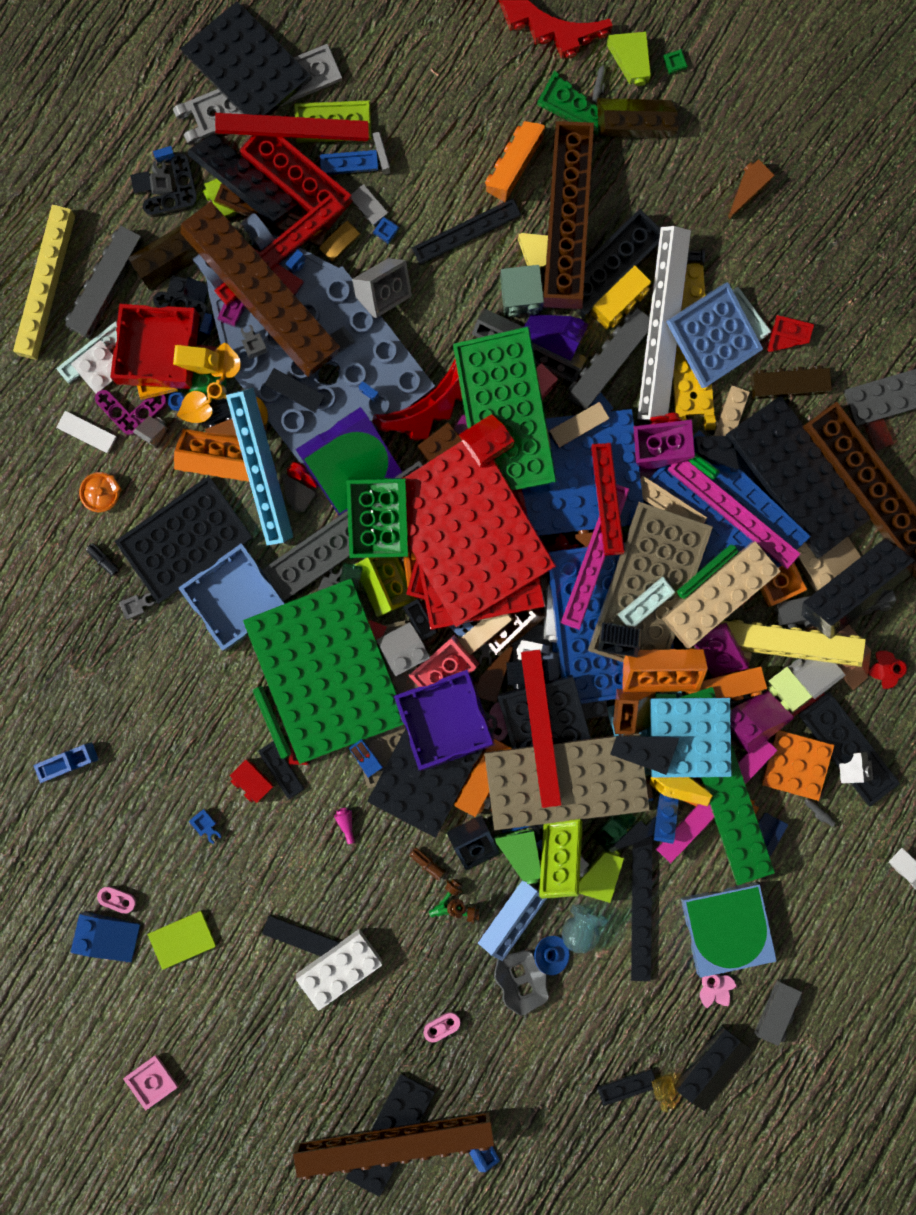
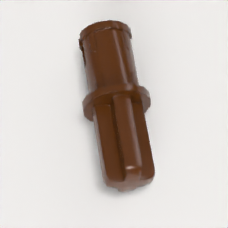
(426, 863)

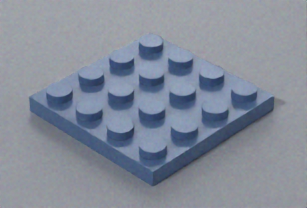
(714, 335)

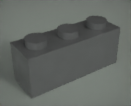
(778, 1013)

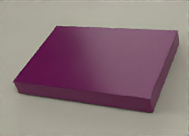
(722, 651)

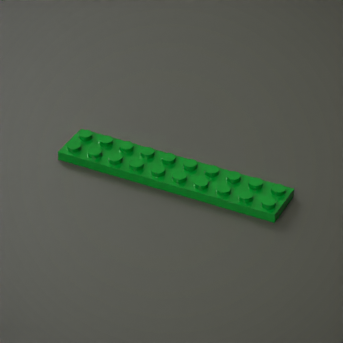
(736, 819)

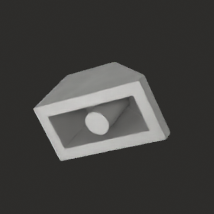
(151, 430)

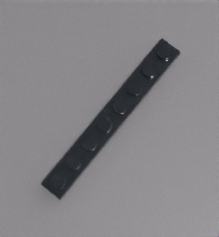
(641, 910)

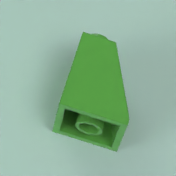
(521, 853)

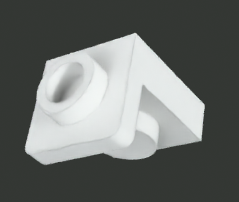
(527, 646)

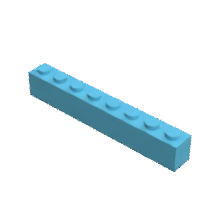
(259, 466)

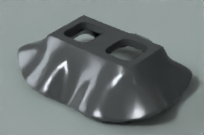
(509, 984)

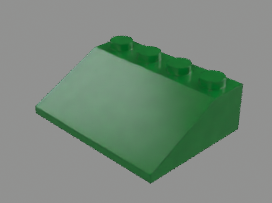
(377, 517)

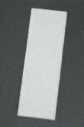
(86, 432)

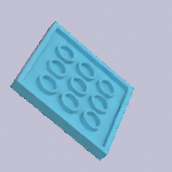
(703, 735)

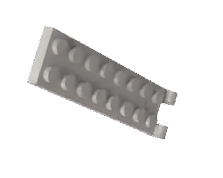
(317, 63)

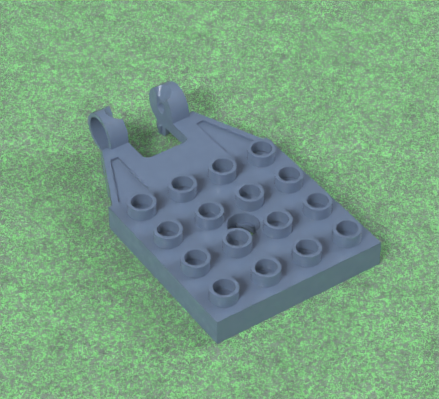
(375, 357)

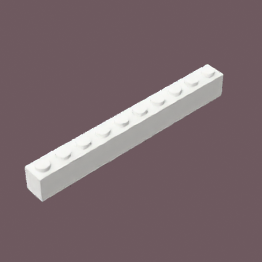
(665, 304)

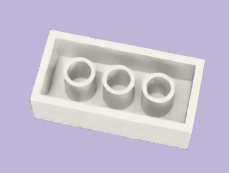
(338, 969)

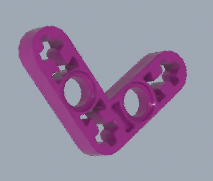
(133, 417)

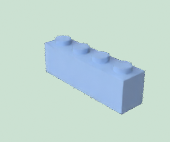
(511, 921)

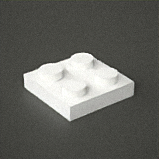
(95, 366)

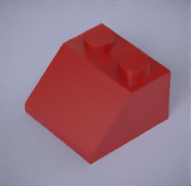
(487, 440)

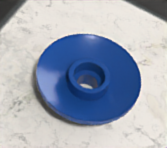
(558, 955)

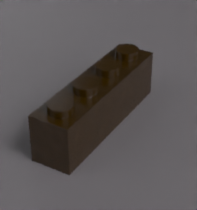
(790, 383)

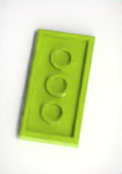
(334, 110)
(561, 859)

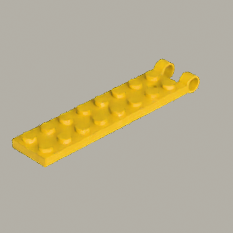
(683, 377)

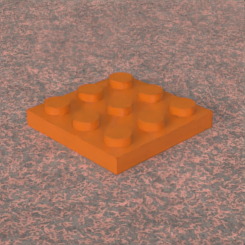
(798, 765)

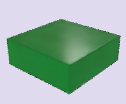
(675, 61)

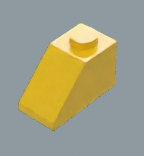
(196, 359)

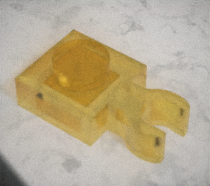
(663, 1090)

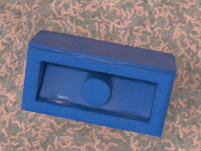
(484, 1159)

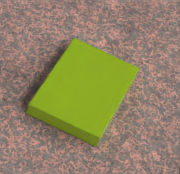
(181, 939)

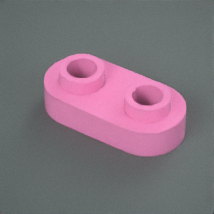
(116, 900)
(443, 1029)

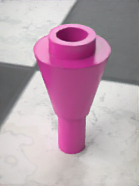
(344, 819)

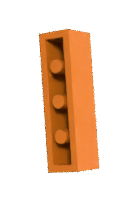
(736, 684)
(476, 786)

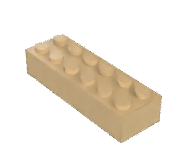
(721, 594)

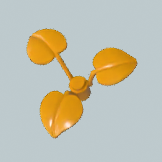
(196, 407)

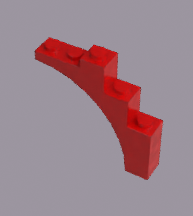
(545, 27)
(418, 418)

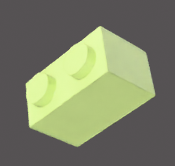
(788, 690)

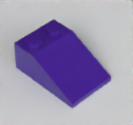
(557, 333)

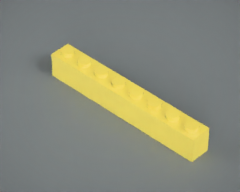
(44, 282)
(798, 643)

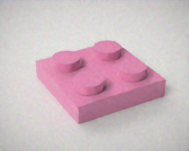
(150, 1082)

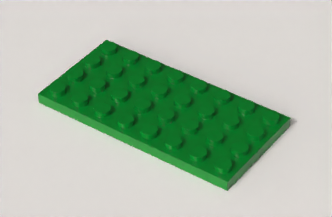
(502, 380)

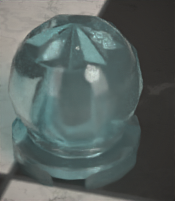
(582, 930)

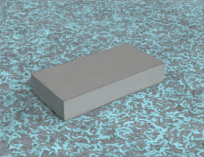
(381, 153)
(368, 205)

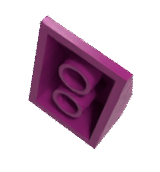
(663, 444)
(758, 720)

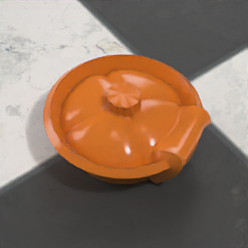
(99, 492)

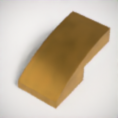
(339, 241)

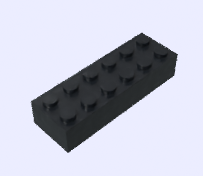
(616, 257)
(857, 588)

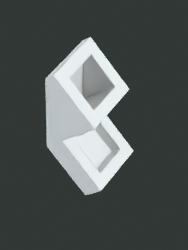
(905, 866)

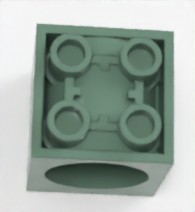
(521, 290)

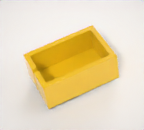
(621, 298)

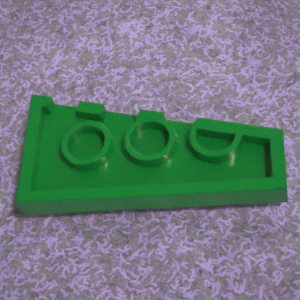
(567, 102)

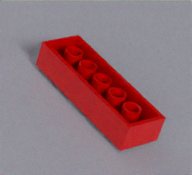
(293, 172)

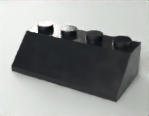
(712, 1068)

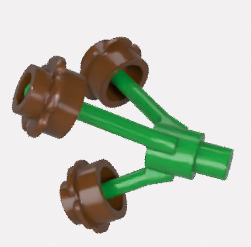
(456, 907)

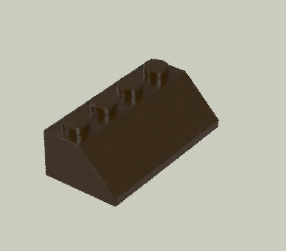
(636, 118)
(163, 258)

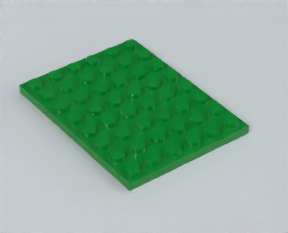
(324, 670)

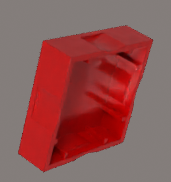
(148, 345)

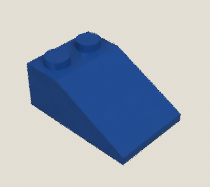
(105, 937)

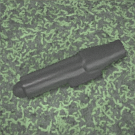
(599, 85)
(819, 813)

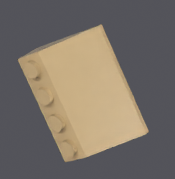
(827, 567)

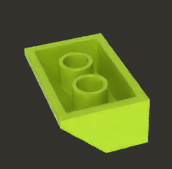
(385, 584)

